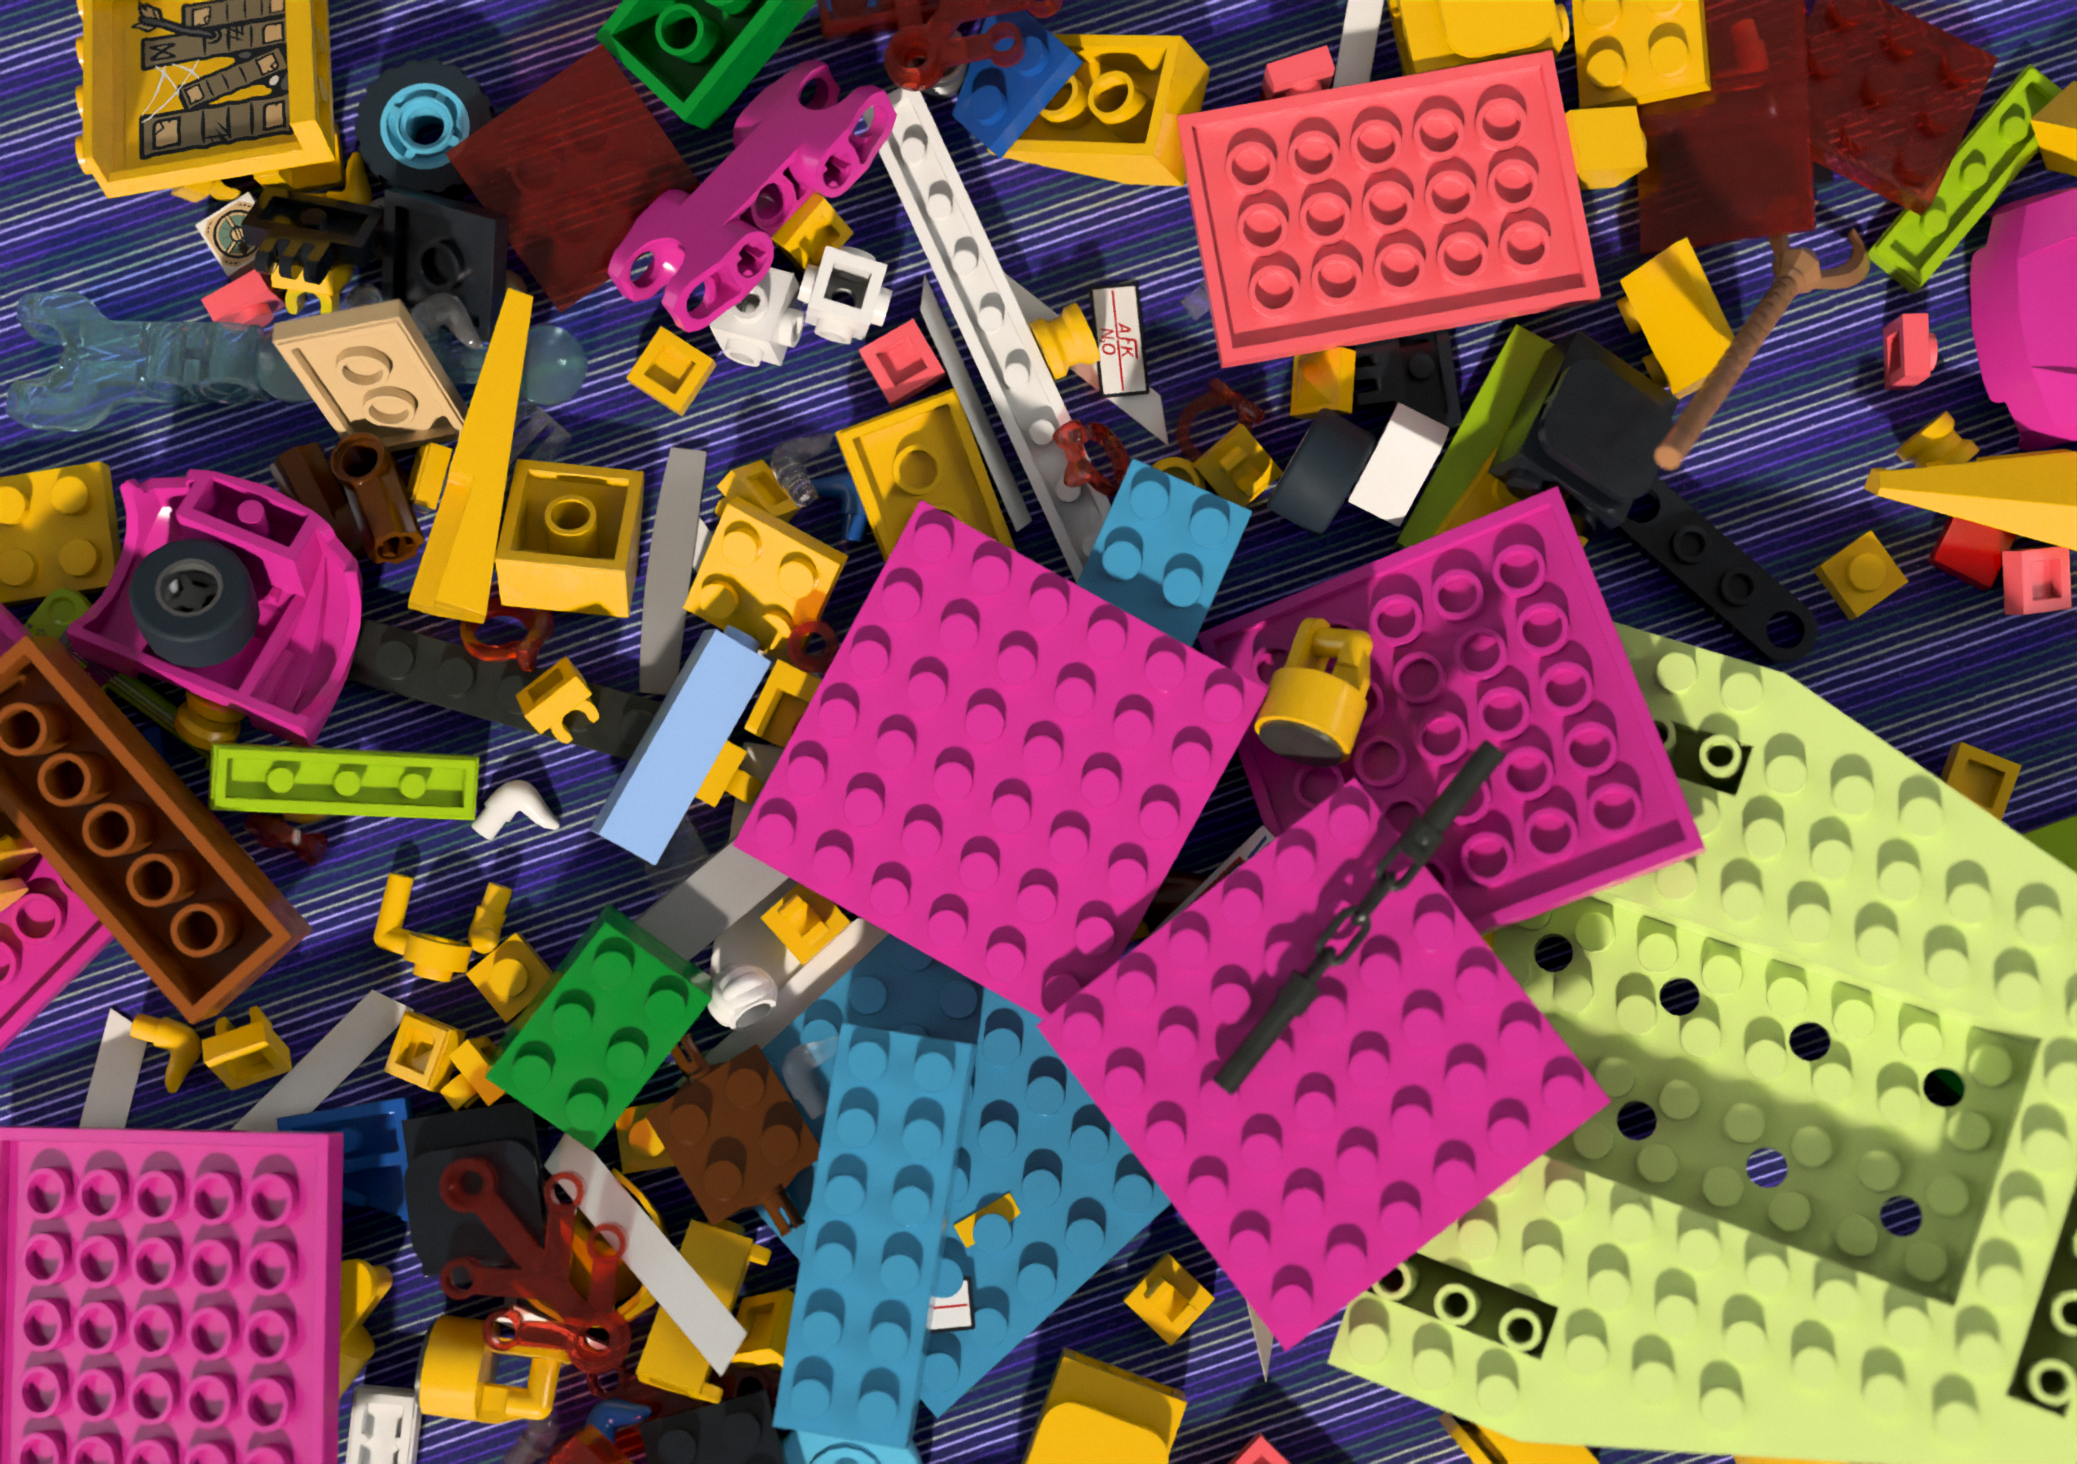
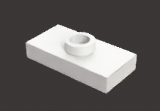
(383, 1426)

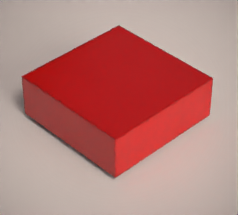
(1970, 551)

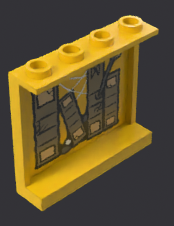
(201, 90)

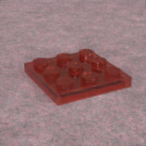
(1889, 97)
(572, 173)

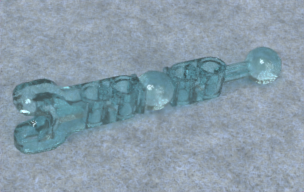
(216, 363)

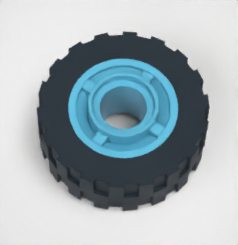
(404, 104)

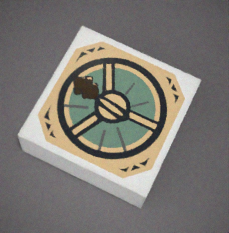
(225, 237)

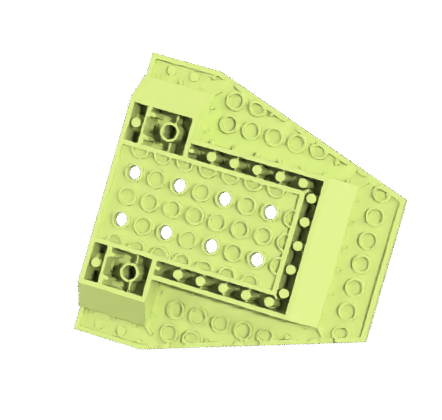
(1649, 1278)

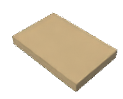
(373, 375)

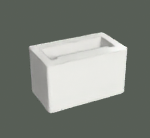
(1399, 464)

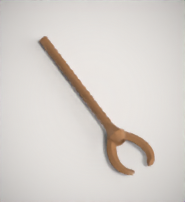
(1794, 273)

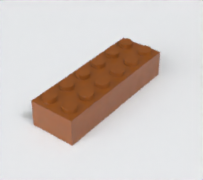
(133, 836)

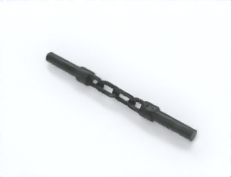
(1418, 844)

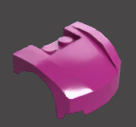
(2028, 315)
(303, 586)

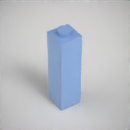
(682, 743)

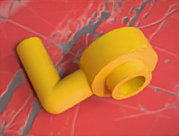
(433, 955)

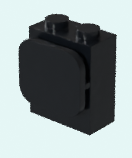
(1589, 431)
(516, 1146)

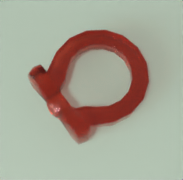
(1218, 394)
(1079, 469)
(526, 650)
(275, 833)

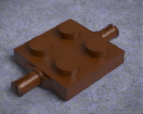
(735, 1135)

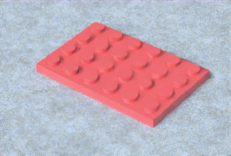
(1387, 209)

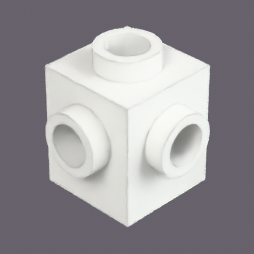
(847, 272)
(762, 322)

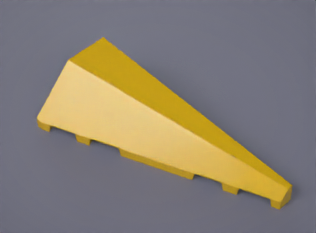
(2010, 492)
(464, 535)

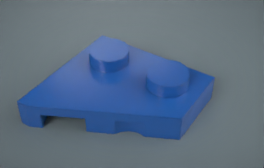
(1004, 101)
(371, 1150)

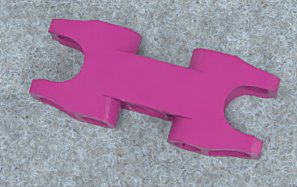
(728, 221)

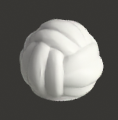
(742, 996)

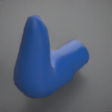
(854, 518)
(613, 1413)

